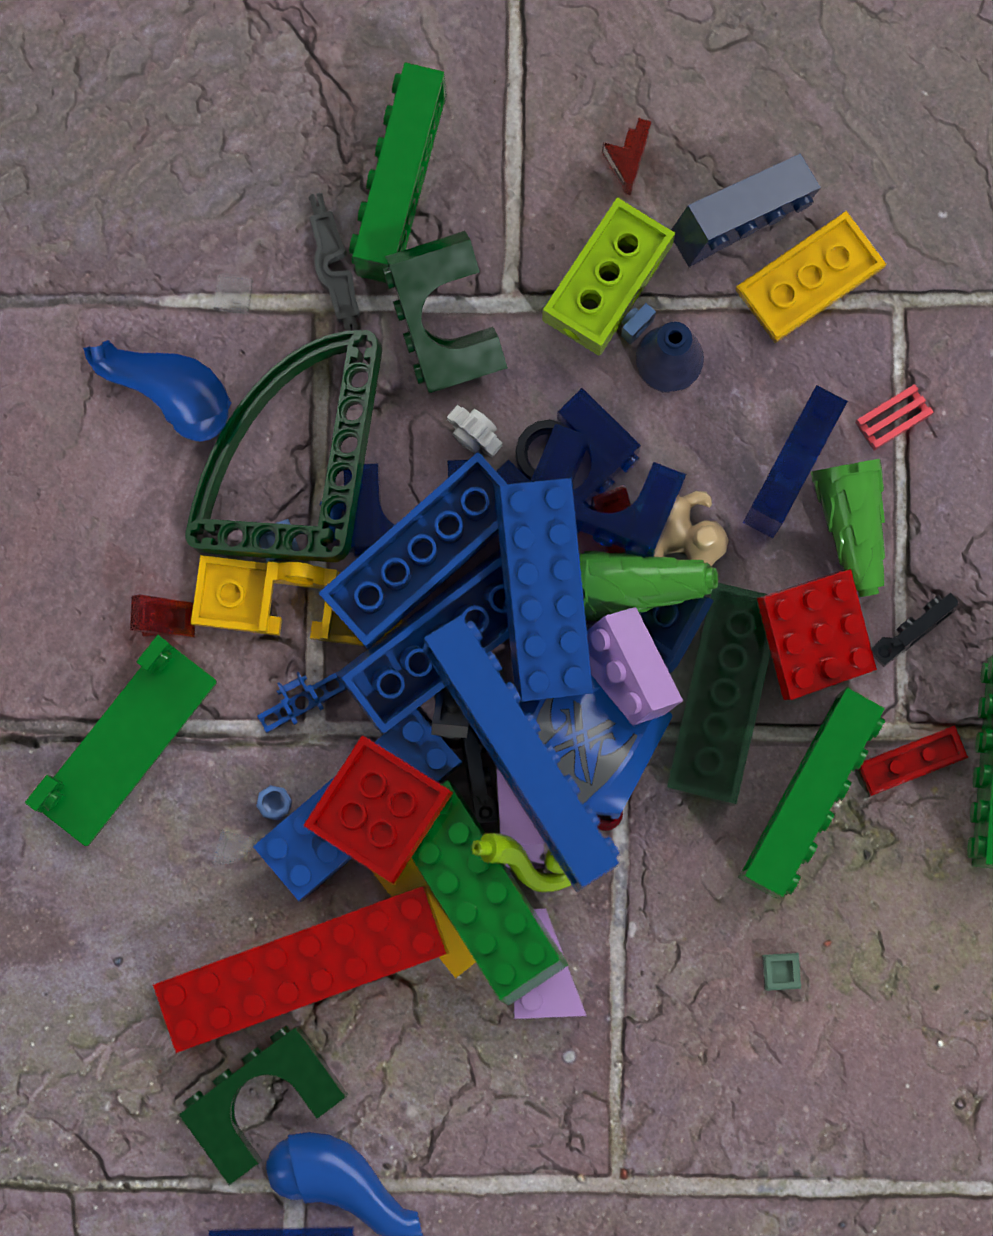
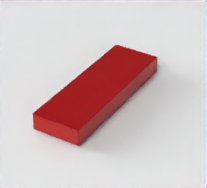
(912, 760)

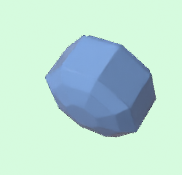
(274, 802)

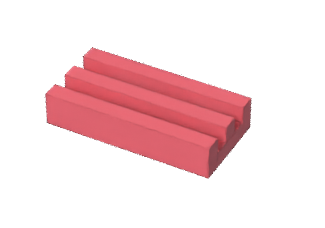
(918, 401)

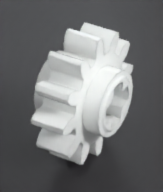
(474, 431)

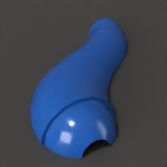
(178, 384)
(335, 1173)

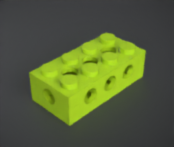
(602, 255)

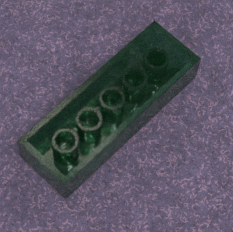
(721, 699)

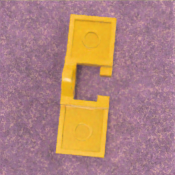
(240, 592)

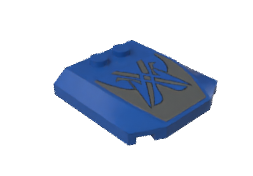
(597, 745)

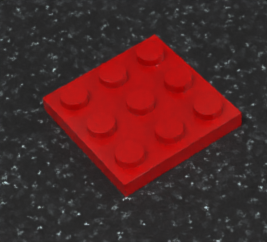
(816, 634)
(378, 809)

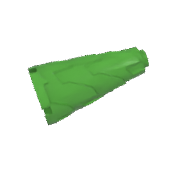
(855, 517)
(628, 581)

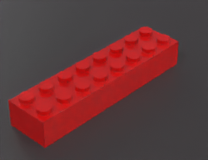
(300, 969)

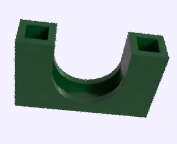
(414, 276)
(213, 1115)

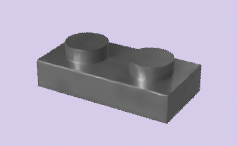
(448, 717)

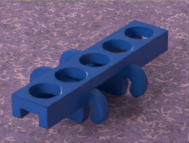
(308, 691)

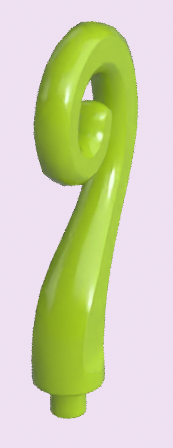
(506, 850)

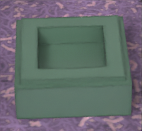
(781, 971)

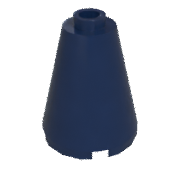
(669, 357)

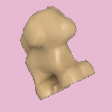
(699, 542)

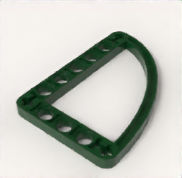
(241, 420)

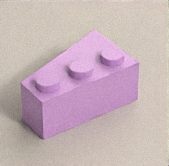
(630, 667)
(517, 824)
(553, 997)

